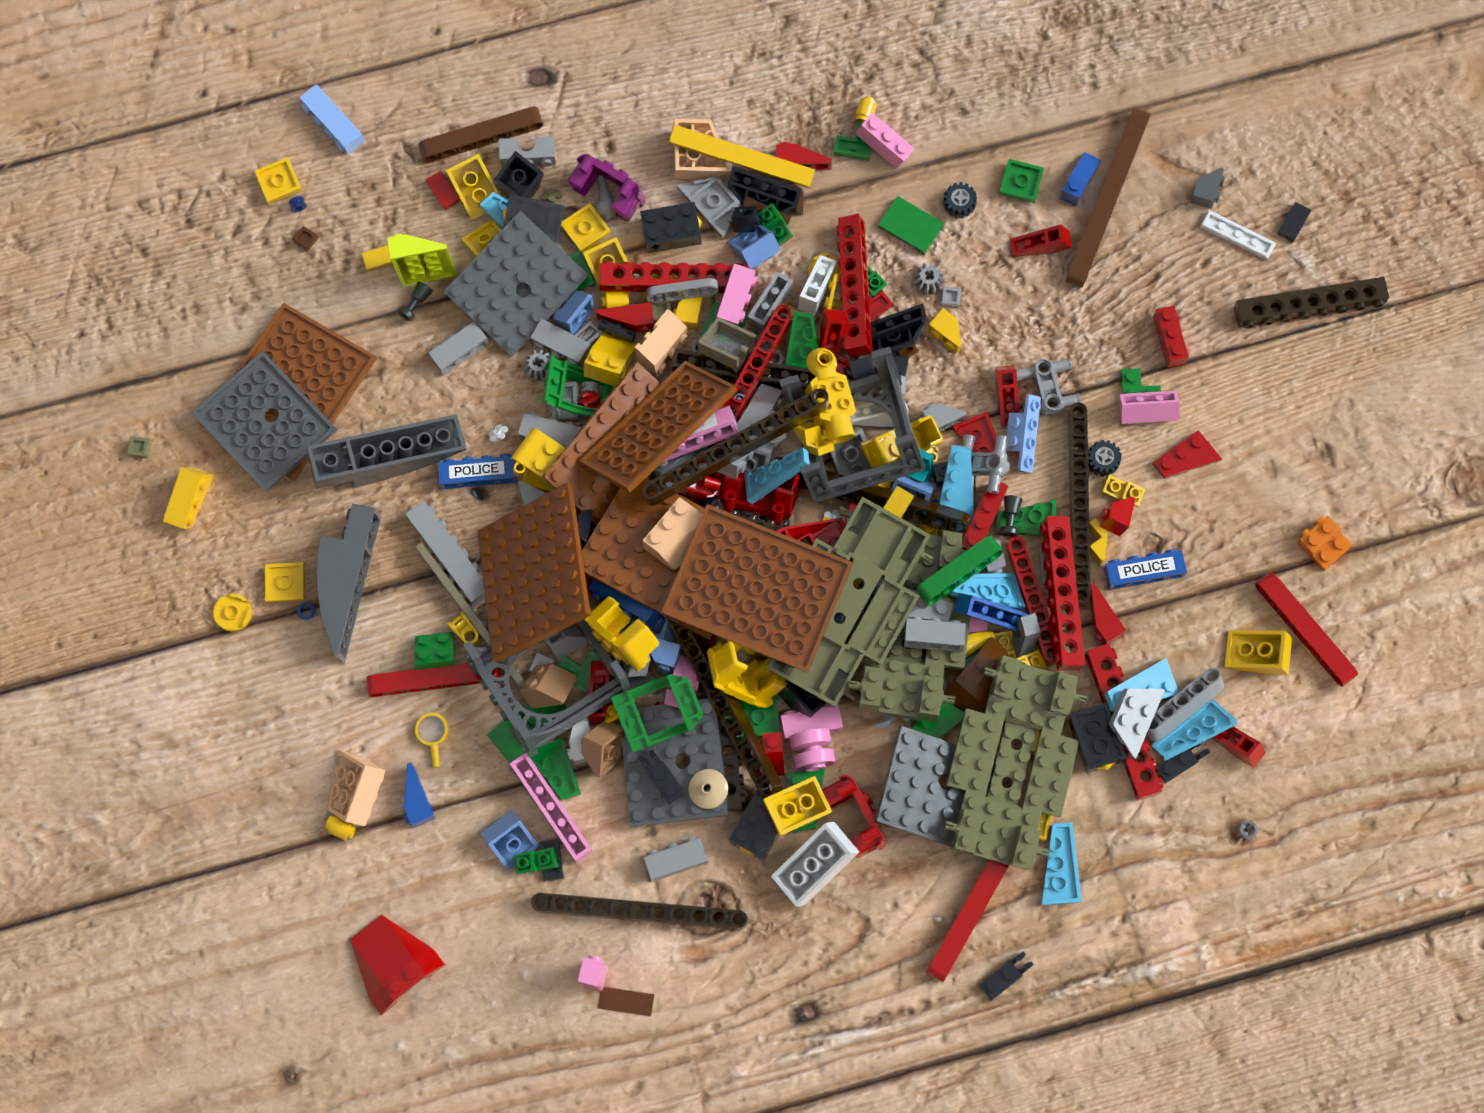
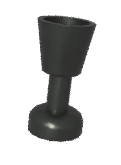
(419, 294)
(1011, 507)

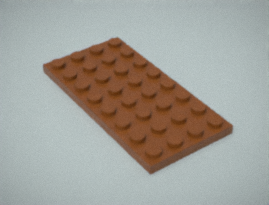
(657, 426)
(590, 489)

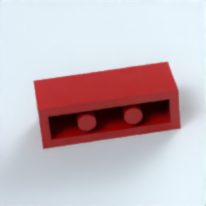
(1170, 336)

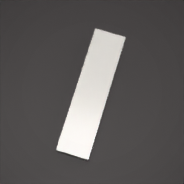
(1238, 235)

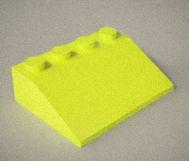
(420, 259)

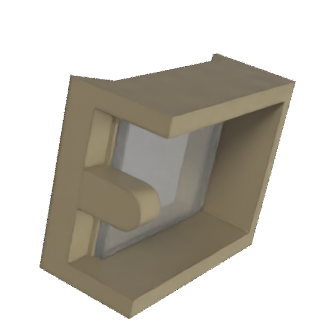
(727, 344)

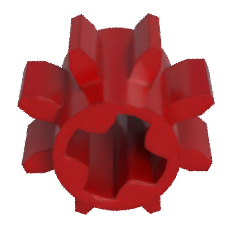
(589, 400)

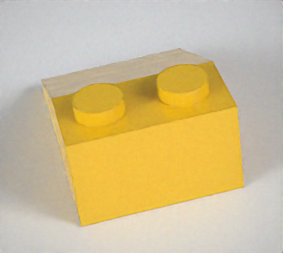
(472, 184)
(481, 237)
(602, 252)
(609, 359)
(1259, 651)
(797, 806)

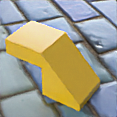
(811, 438)
(1098, 549)

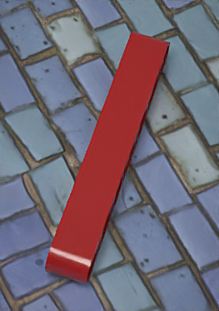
(761, 356)
(1031, 591)
(1306, 629)
(422, 680)
(966, 920)

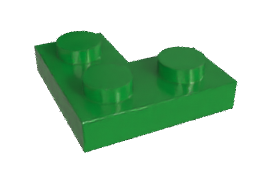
(852, 147)
(1132, 382)
(581, 672)

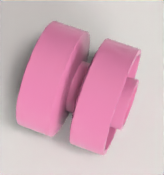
(813, 755)

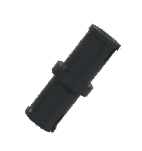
(617, 330)

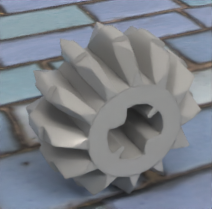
(929, 285)
(531, 367)

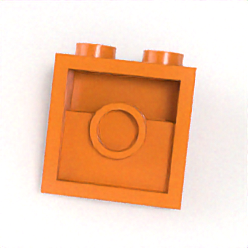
(1324, 542)

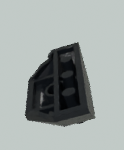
(763, 189)
(899, 329)

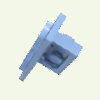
(1023, 432)

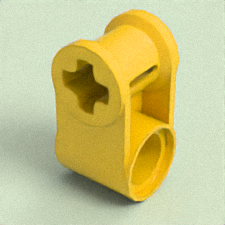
(463, 628)

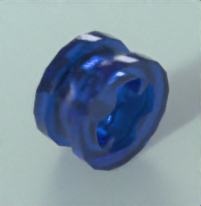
(297, 204)

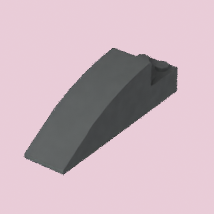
(385, 452)
(343, 573)

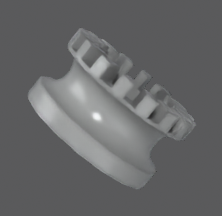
(590, 387)
(1251, 824)

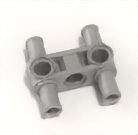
(1047, 385)
(986, 463)

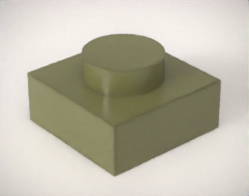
(659, 309)
(138, 447)

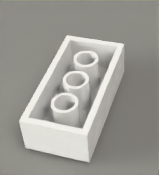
(815, 864)

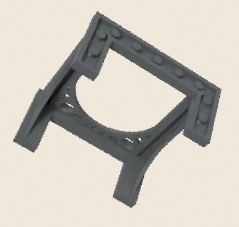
(861, 391)
(481, 663)

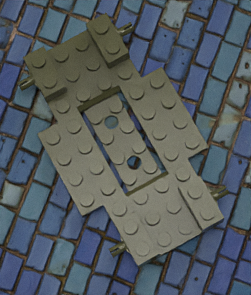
(880, 547)
(902, 682)
(1027, 702)

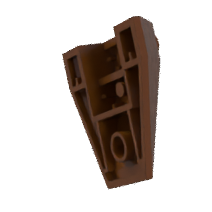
(971, 685)

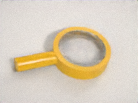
(432, 731)

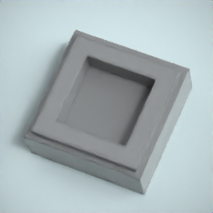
(951, 297)

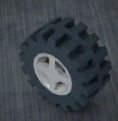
(959, 193)
(1107, 452)

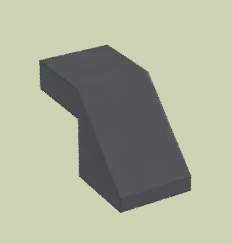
(1029, 635)

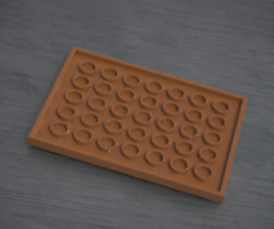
(315, 360)
(617, 554)
(533, 573)
(757, 588)

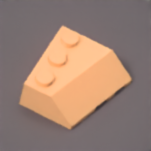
(693, 164)
(660, 344)
(673, 534)
(354, 788)

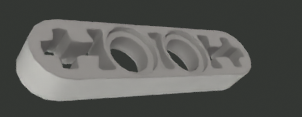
(681, 290)

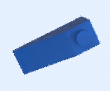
(1079, 179)
(416, 802)

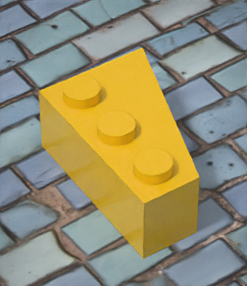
(187, 496)

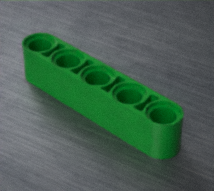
(959, 570)

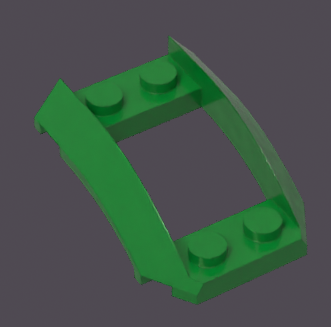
(554, 385)
(632, 721)

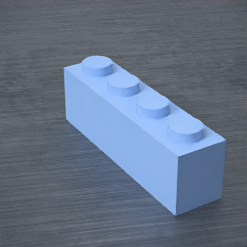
(331, 118)

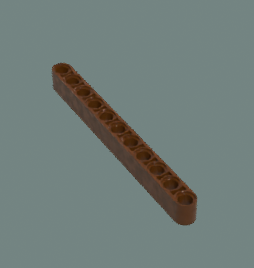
(1107, 197)

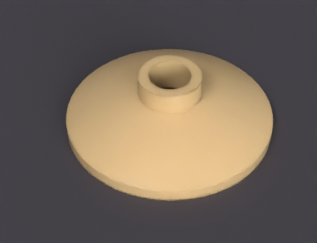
(717, 793)

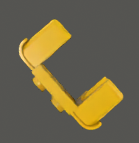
(884, 450)
(536, 453)
(630, 646)
(746, 682)

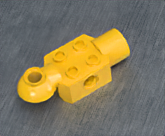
(841, 405)

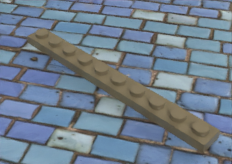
(470, 611)

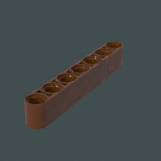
(480, 134)

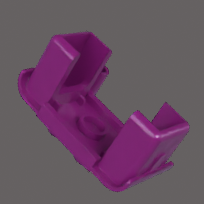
(590, 168)

